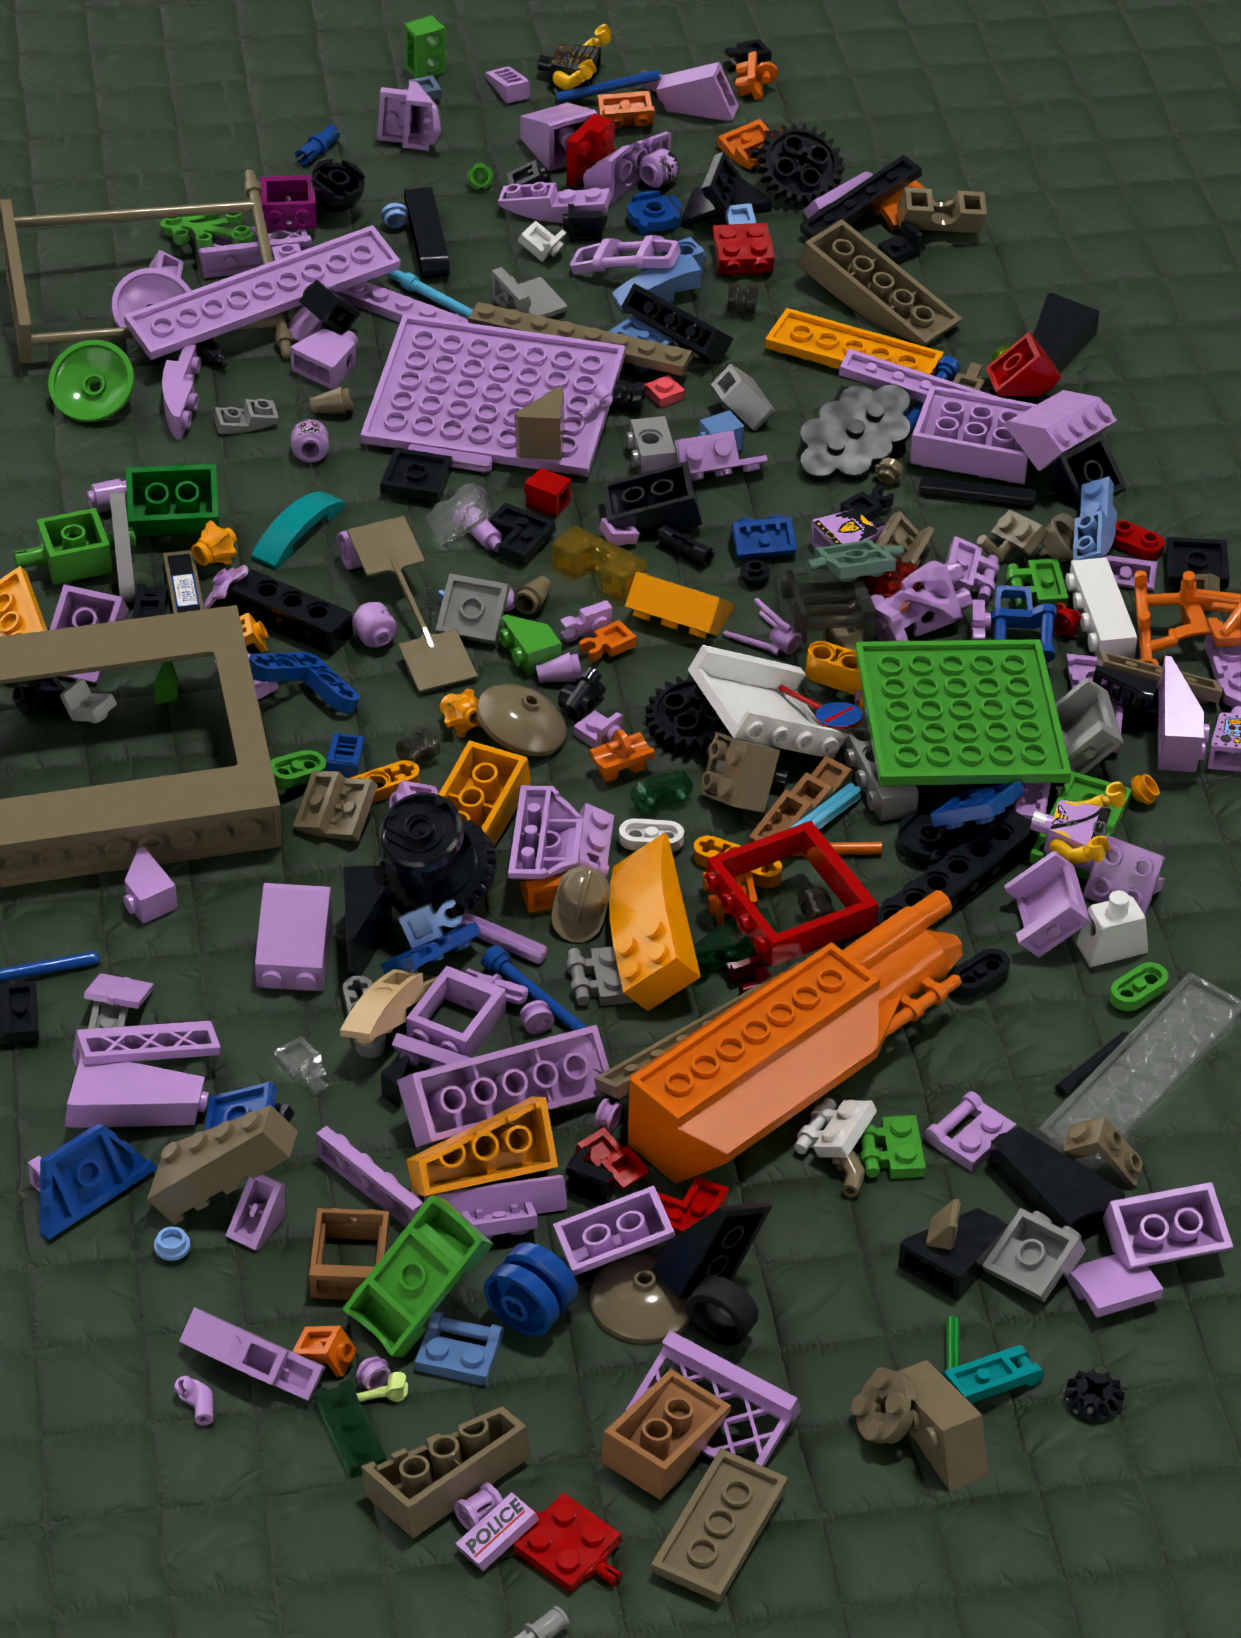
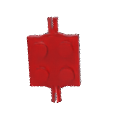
(570, 1544)

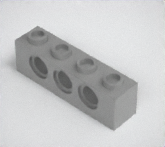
(886, 801)

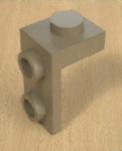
(1103, 1138)

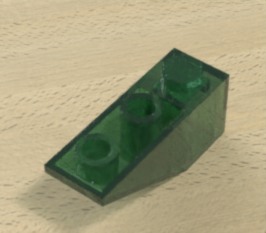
(726, 945)

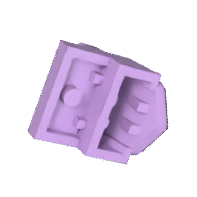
(409, 117)

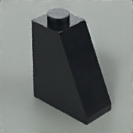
(957, 1268)

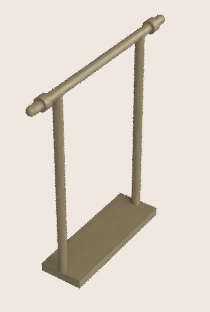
(16, 283)

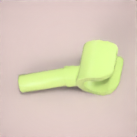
(395, 1390)

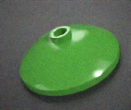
(83, 368)

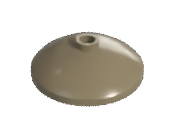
(521, 719)
(634, 1309)

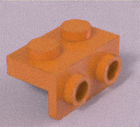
(627, 108)

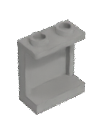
(1088, 725)

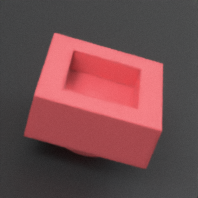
(665, 391)

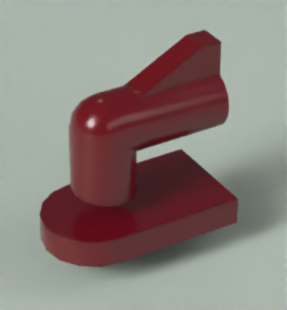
(753, 965)

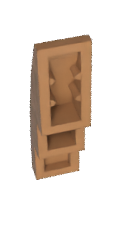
(805, 796)

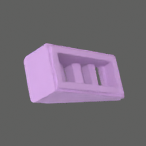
(509, 84)

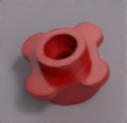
(1060, 624)

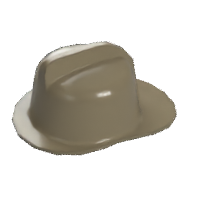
(1060, 539)
(580, 904)

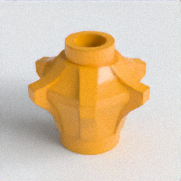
(215, 545)
(460, 711)

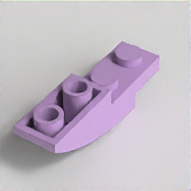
(545, 203)
(179, 390)
(252, 1354)

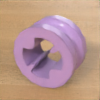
(537, 1017)
(608, 1115)

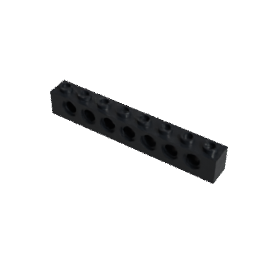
(966, 869)

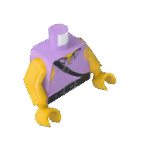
(1080, 827)

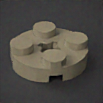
(883, 1391)

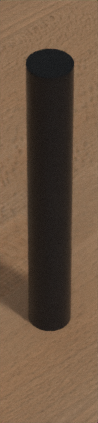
(1088, 1066)

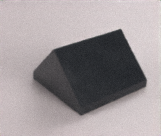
(1085, 464)

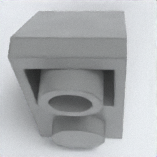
(743, 396)

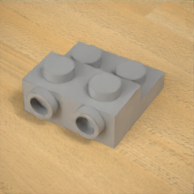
(1034, 1254)

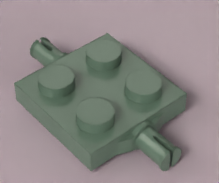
(855, 559)

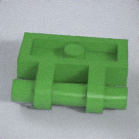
(1045, 580)
(902, 1148)

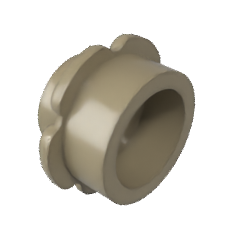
(889, 471)

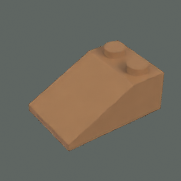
(663, 1433)

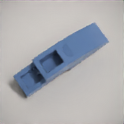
(1096, 525)

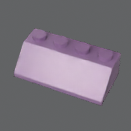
(1059, 425)

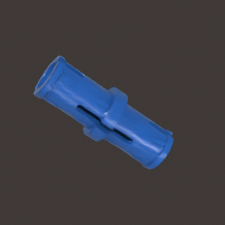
(317, 144)

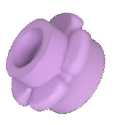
(373, 1373)

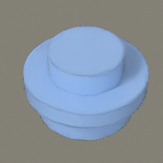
(394, 215)
(172, 1243)

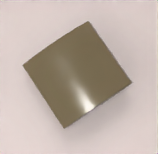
(335, 806)

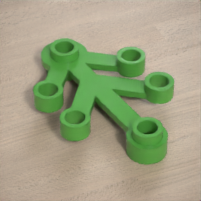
(180, 227)

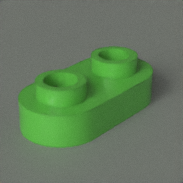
(296, 768)
(1133, 988)

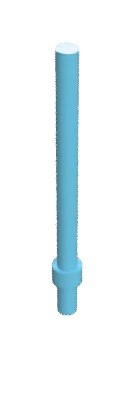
(412, 283)

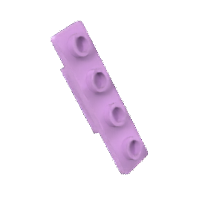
(714, 454)
(509, 1205)

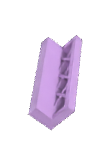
(145, 1042)

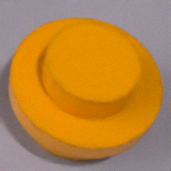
(1144, 789)

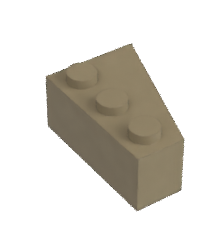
(947, 1428)

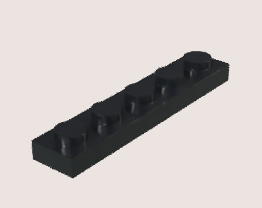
(864, 196)

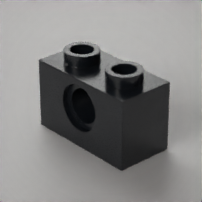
(329, 306)

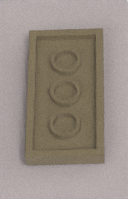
(719, 1525)

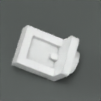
(541, 241)
(84, 705)

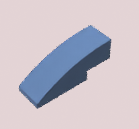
(664, 281)

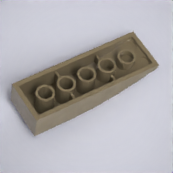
(875, 285)

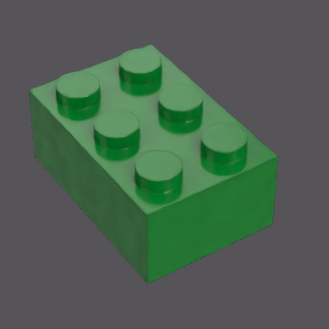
(171, 499)

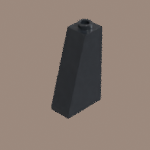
(1064, 328)
(1052, 1181)

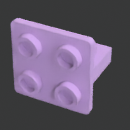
(1128, 870)

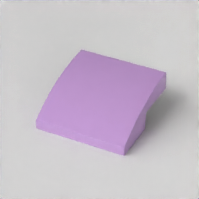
(1113, 1286)

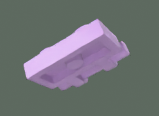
(970, 559)

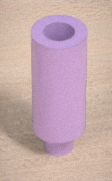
(487, 535)

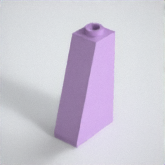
(133, 1096)

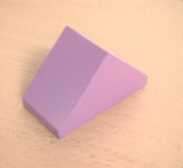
(258, 1212)

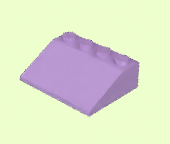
(969, 435)

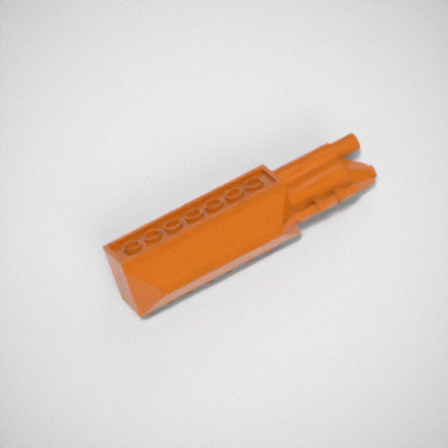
(789, 1043)

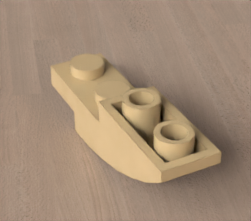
(385, 1005)

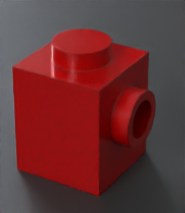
(548, 492)

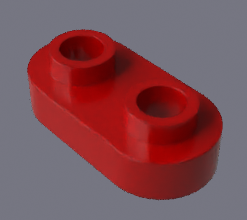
(1138, 541)

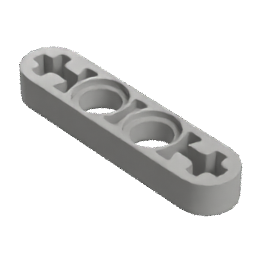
(122, 546)

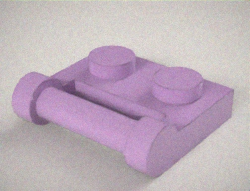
(973, 1143)

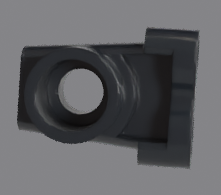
(583, 697)

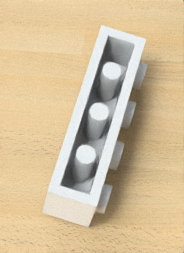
(1101, 607)

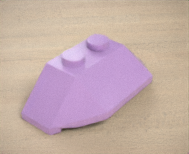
(544, 835)

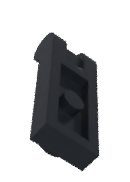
(150, 600)

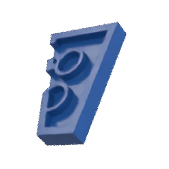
(433, 950)

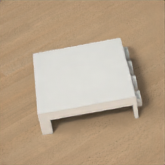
(752, 706)

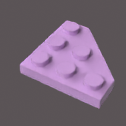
(1226, 669)

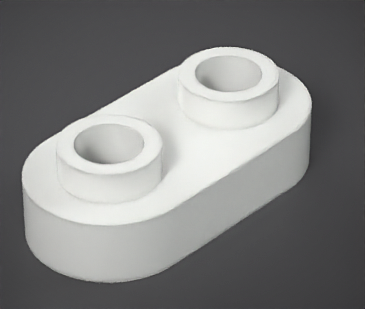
(639, 832)

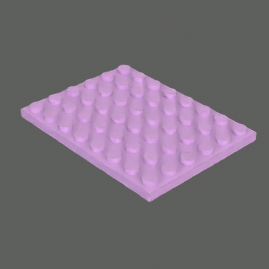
(464, 382)

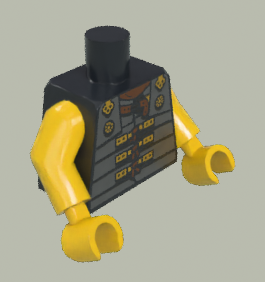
(576, 64)

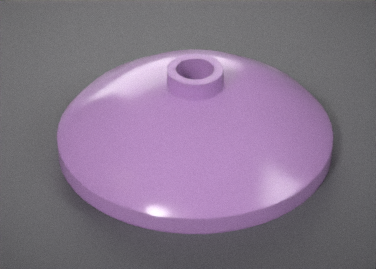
(144, 289)

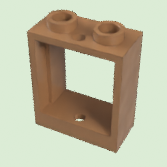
(336, 1223)

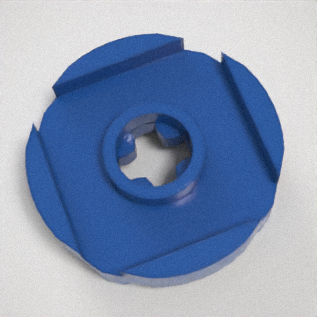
(654, 212)

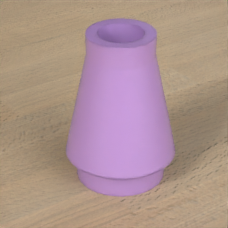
(561, 669)

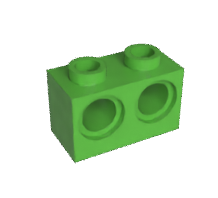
(425, 47)

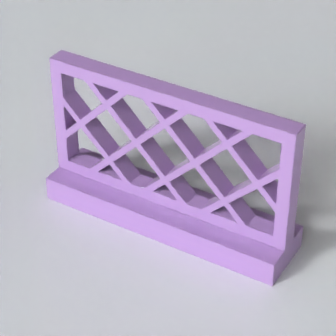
(238, 258)
(737, 1384)

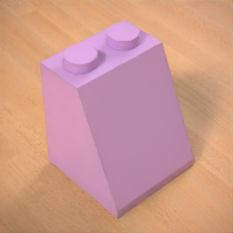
(548, 130)
(294, 937)

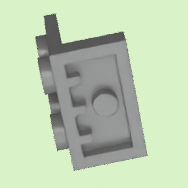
(528, 297)

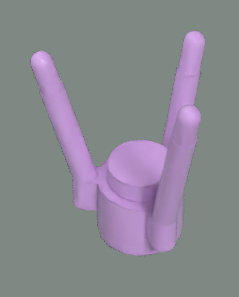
(781, 635)

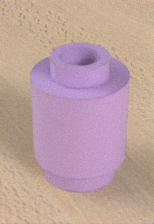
(99, 494)

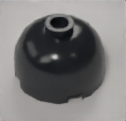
(337, 185)

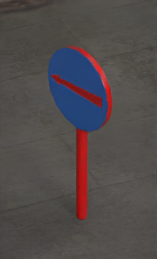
(831, 715)

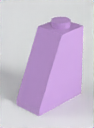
(699, 93)

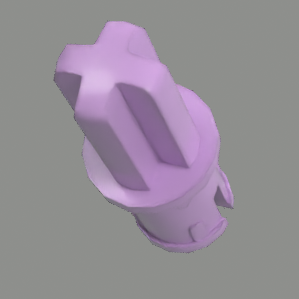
(514, 992)

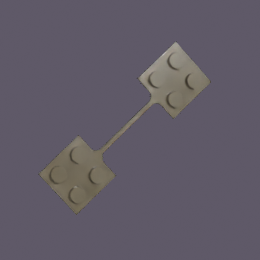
(432, 658)

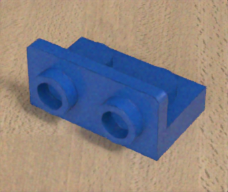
(763, 537)

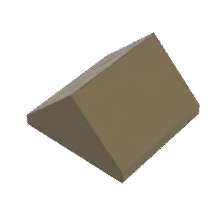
(541, 427)

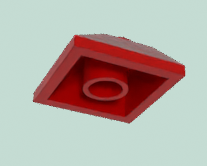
(1023, 370)

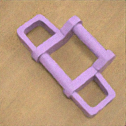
(609, 251)

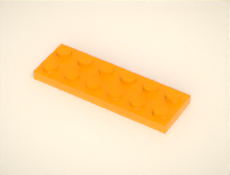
(829, 341)

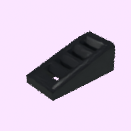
(1141, 689)

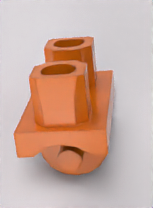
(752, 76)
(621, 753)

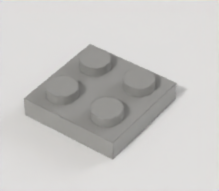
(473, 608)

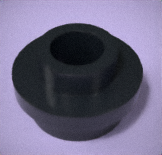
(754, 573)

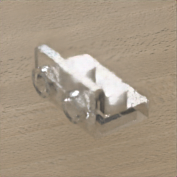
(459, 514)

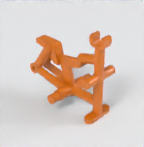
(1191, 604)

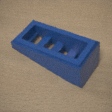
(345, 754)

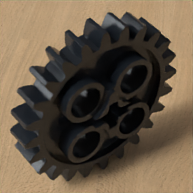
(808, 146)
(683, 717)

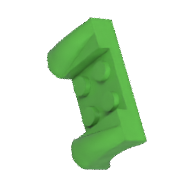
(417, 1275)

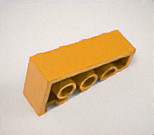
(492, 1150)

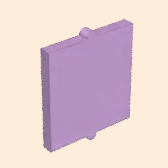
(118, 991)

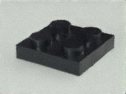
(416, 474)
(1198, 556)

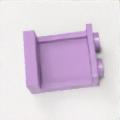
(1048, 903)

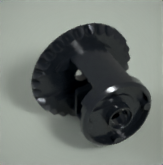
(435, 855)

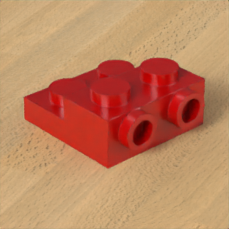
(588, 146)
(743, 248)

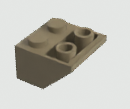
(739, 772)

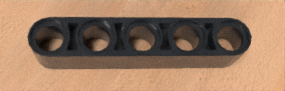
(426, 232)

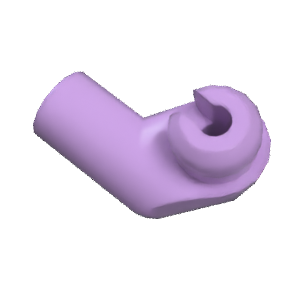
(198, 1396)

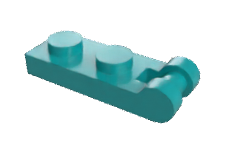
(995, 1374)

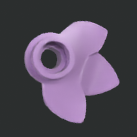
(223, 582)

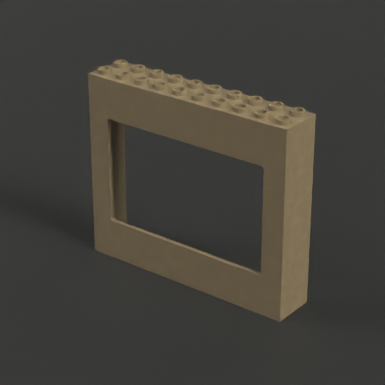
(170, 814)

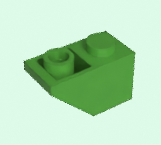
(529, 642)

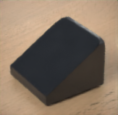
(389, 1079)

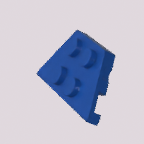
(86, 1176)

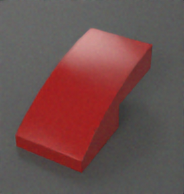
(609, 1155)

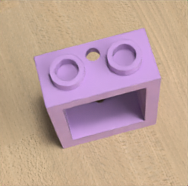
(468, 992)

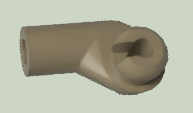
(854, 1171)

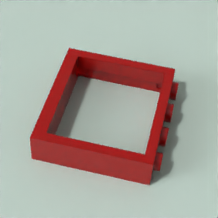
(778, 948)

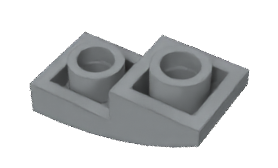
(254, 416)

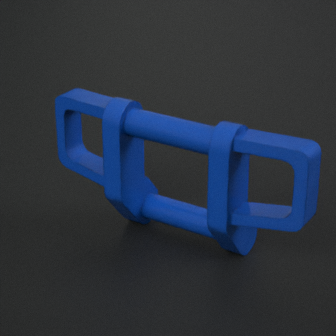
(1031, 618)

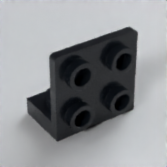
(715, 193)

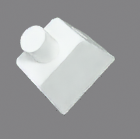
(1114, 931)

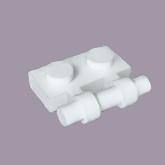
(841, 1131)

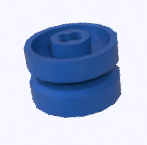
(530, 1289)

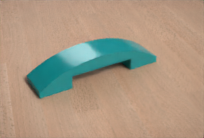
(292, 524)

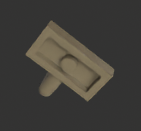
(1014, 532)

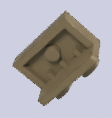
(901, 531)

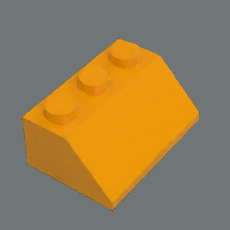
(678, 605)

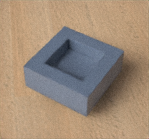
(429, 85)

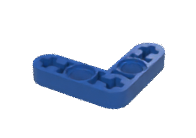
(310, 669)

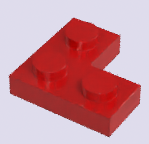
(699, 1202)

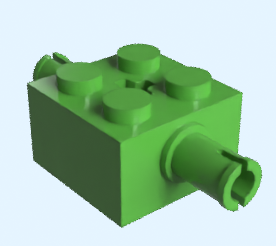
(71, 547)

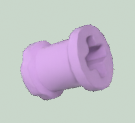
(477, 1506)

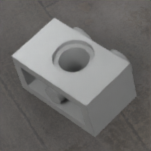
(650, 444)

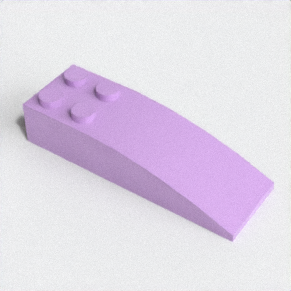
(472, 1090)

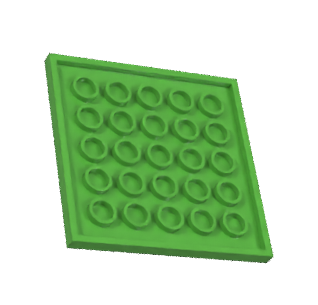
(961, 712)

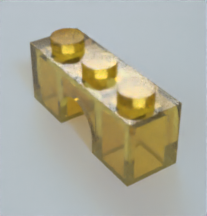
(583, 551)

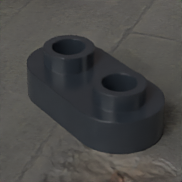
(982, 972)

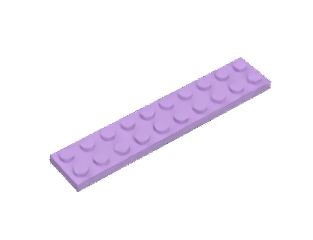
(259, 292)

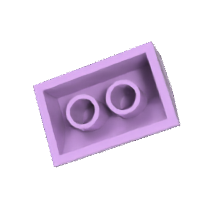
(1167, 1226)
(613, 1230)

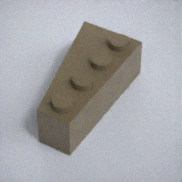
(219, 1161)
(427, 1481)

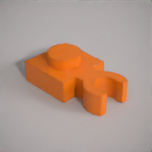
(609, 639)

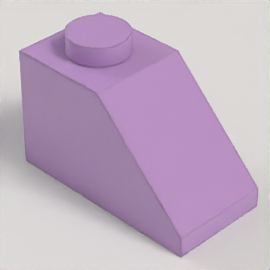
(148, 888)

